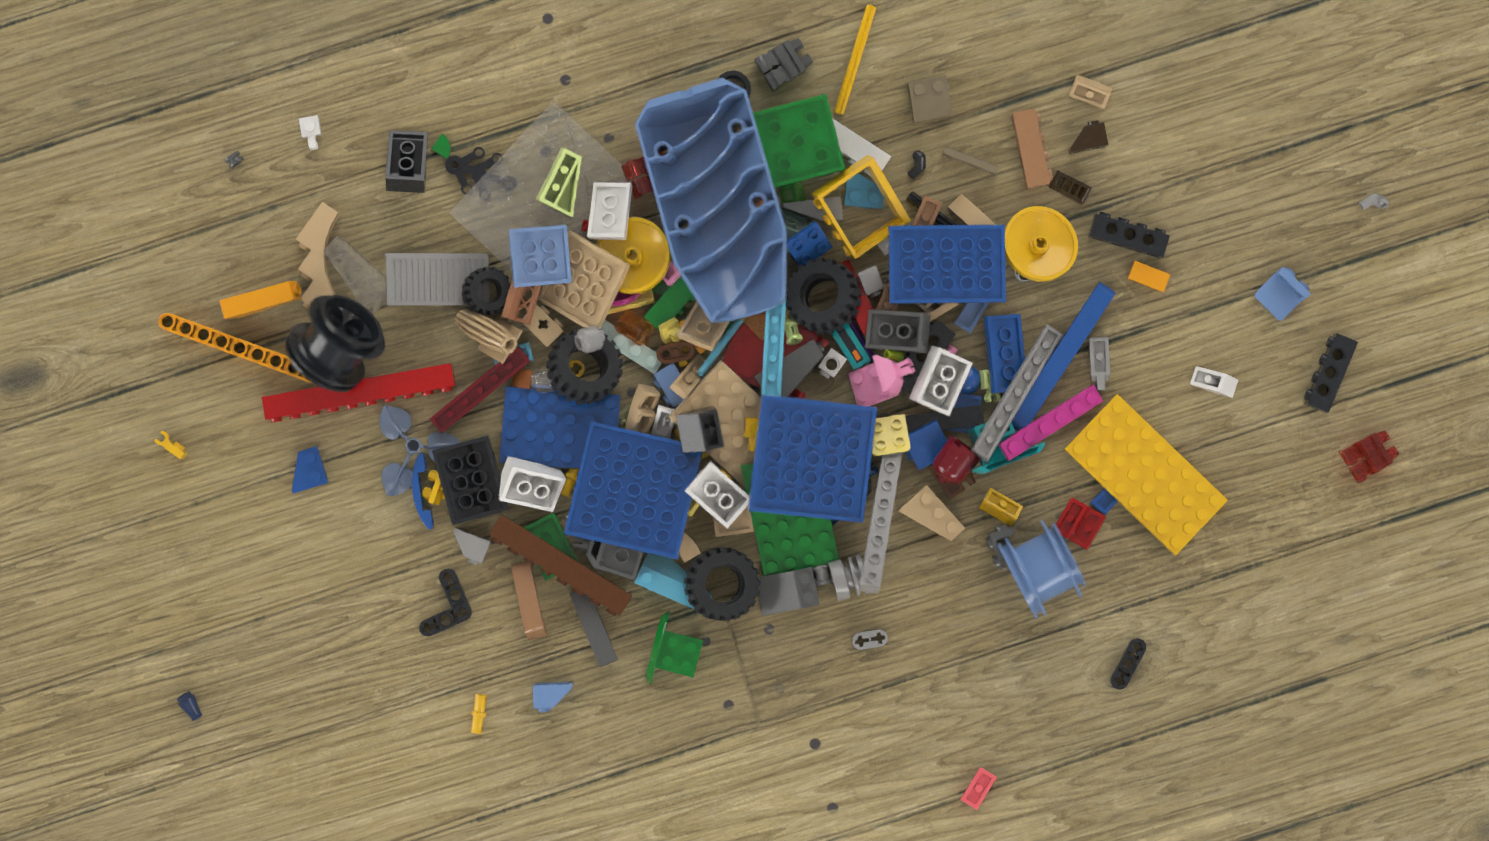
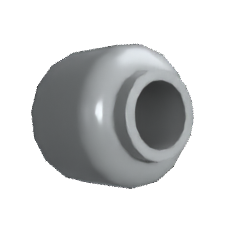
(589, 339)

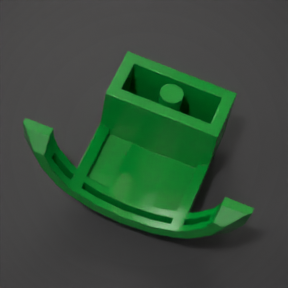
(673, 651)

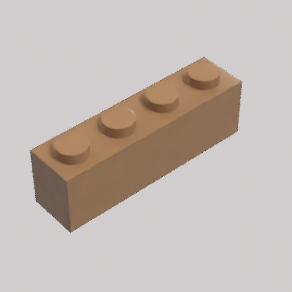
(1030, 148)

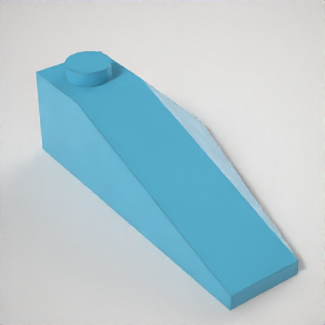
(664, 577)

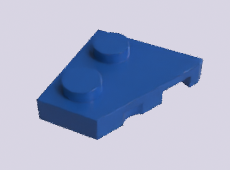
(309, 470)

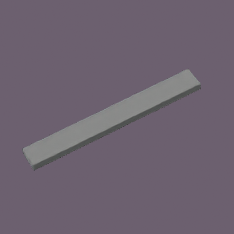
(1016, 392)

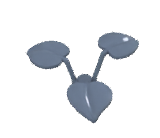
(393, 423)

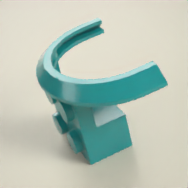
(997, 458)

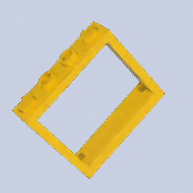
(901, 217)

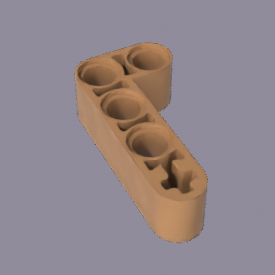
(528, 601)

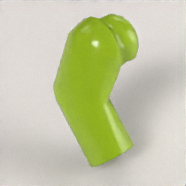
(896, 356)

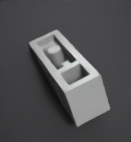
(808, 209)

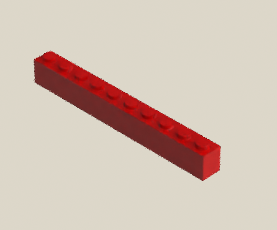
(367, 391)

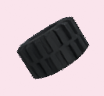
(471, 290)

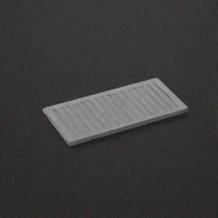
(432, 277)

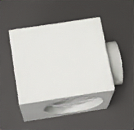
(834, 355)

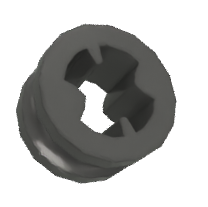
(234, 159)

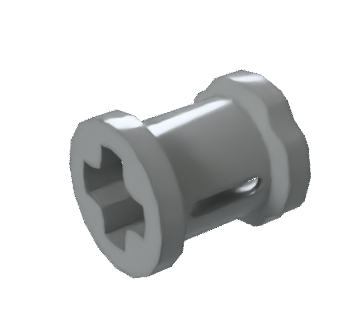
(822, 575)

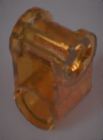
(633, 326)

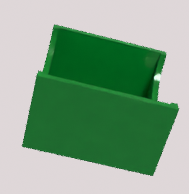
(799, 141)

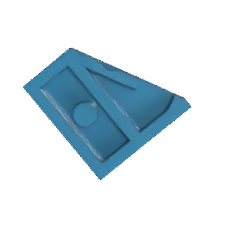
(863, 193)

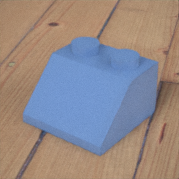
(549, 694)

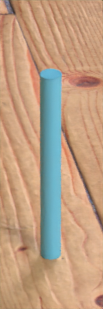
(719, 347)

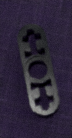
(1129, 648)

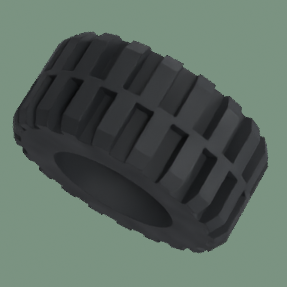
(839, 312)
(570, 384)
(746, 591)

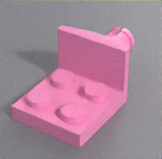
(879, 380)

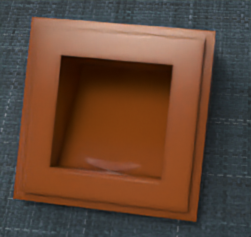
(522, 379)

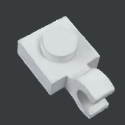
(310, 129)

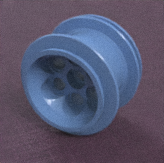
(1043, 568)

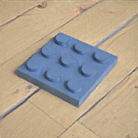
(539, 256)

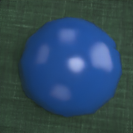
(972, 382)

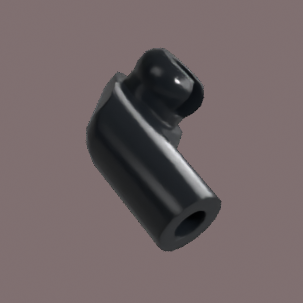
(920, 164)

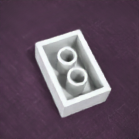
(940, 380)

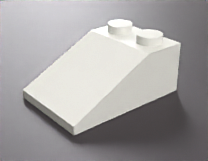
(718, 495)

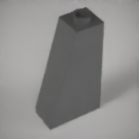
(797, 366)

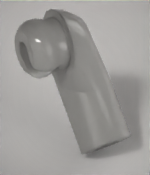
(1375, 200)

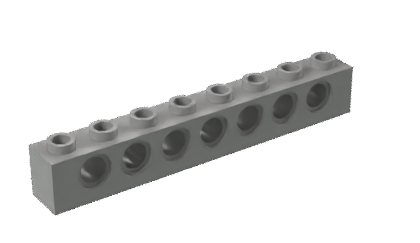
(880, 523)

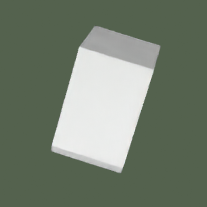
(663, 424)

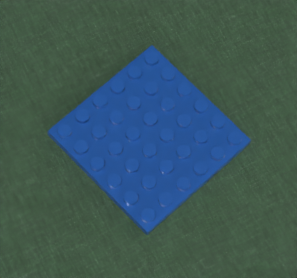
(812, 458)
(632, 491)

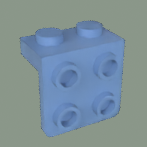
(1282, 293)

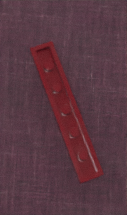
(479, 390)

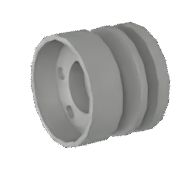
(846, 577)

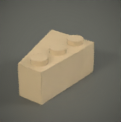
(932, 513)

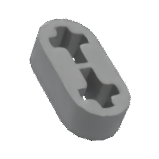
(868, 634)

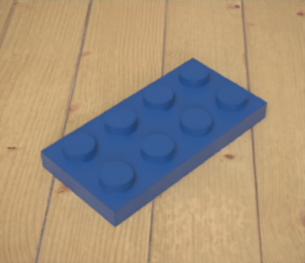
(1004, 349)

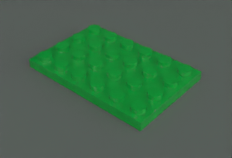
(790, 540)

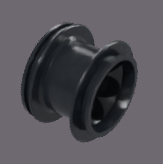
(335, 342)

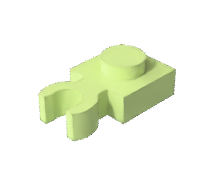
(985, 384)

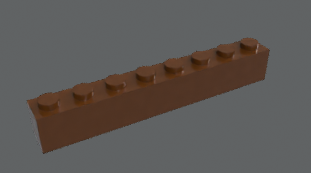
(560, 564)

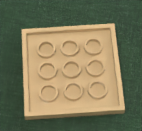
(594, 284)

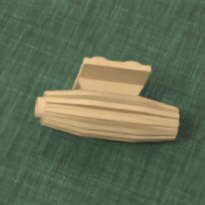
(495, 336)

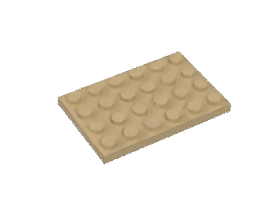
(733, 402)

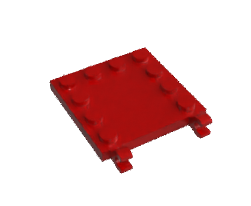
(746, 353)

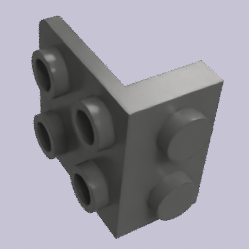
(1001, 531)

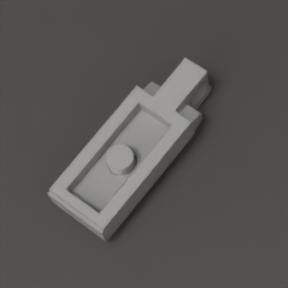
(1099, 361)

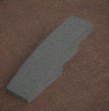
(594, 629)

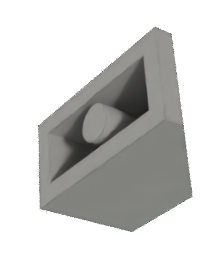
(871, 281)
(472, 546)

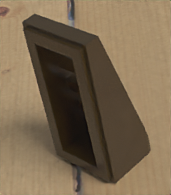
(1073, 197)

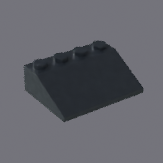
(470, 479)

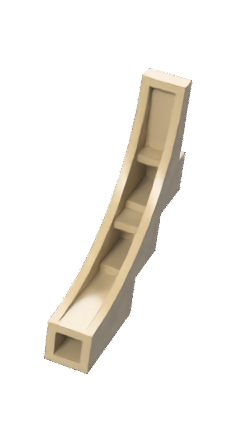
(316, 237)

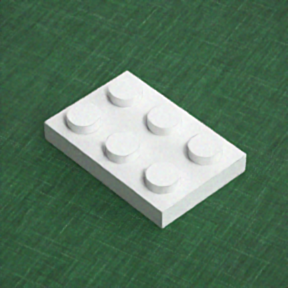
(609, 211)

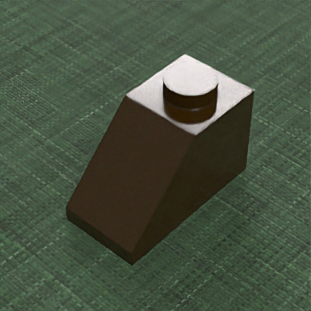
(1090, 138)

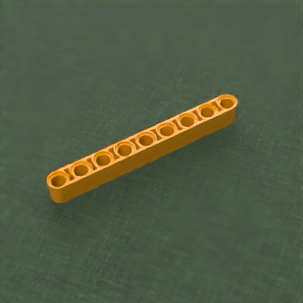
(230, 347)

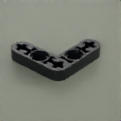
(455, 605)

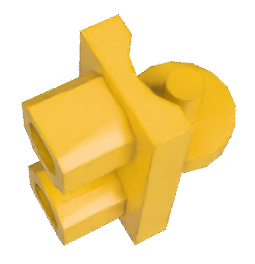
(436, 494)

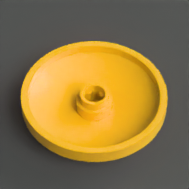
(1040, 243)
(645, 251)

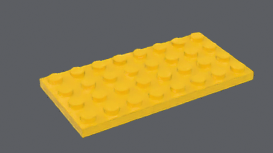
(1145, 474)

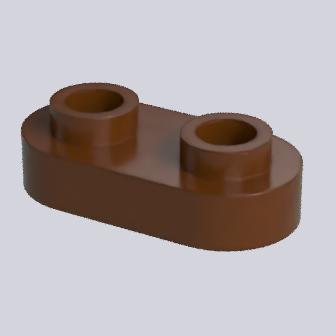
(676, 352)

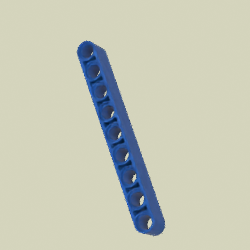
(1063, 354)

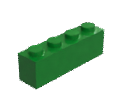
(670, 303)

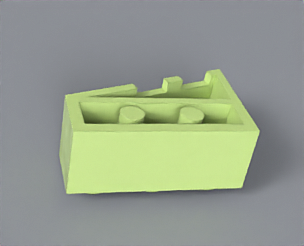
(561, 182)

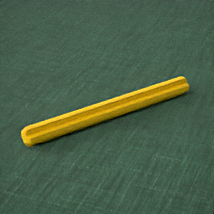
(855, 59)

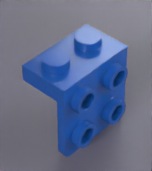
(808, 244)

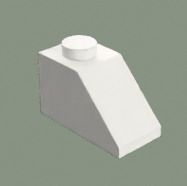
(1214, 381)

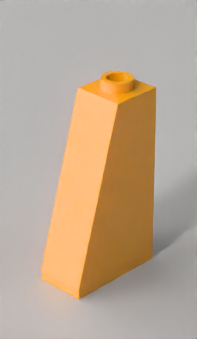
(260, 300)

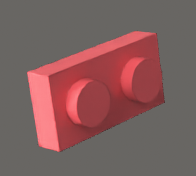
(978, 788)

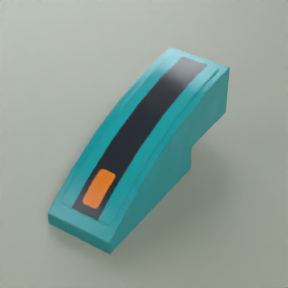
(851, 347)

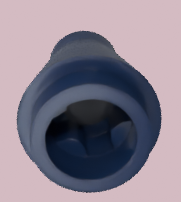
(189, 705)

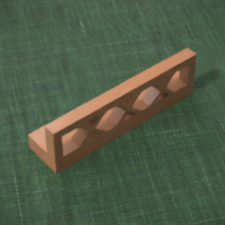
(516, 302)

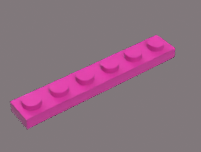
(1050, 422)

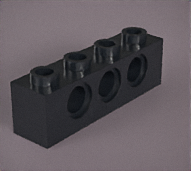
(1159, 238)
(943, 335)
(1346, 347)

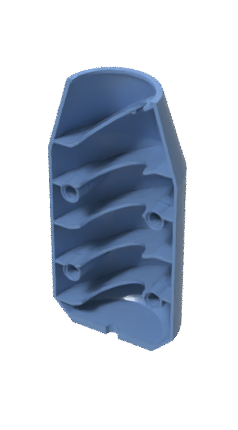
(714, 181)

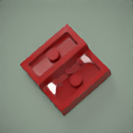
(1080, 523)

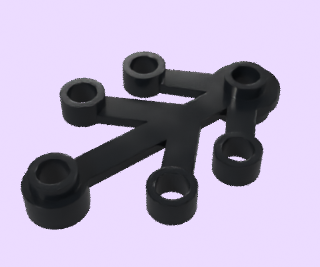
(476, 171)

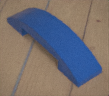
(425, 515)

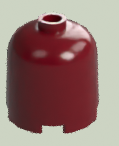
(954, 461)

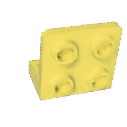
(890, 435)

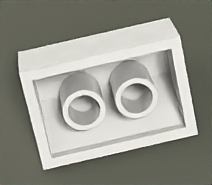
(531, 484)

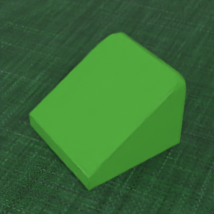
(792, 193)

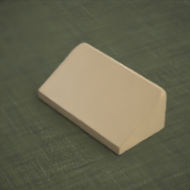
(1090, 91)

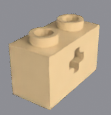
(549, 335)

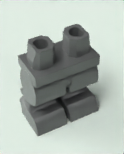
(788, 61)

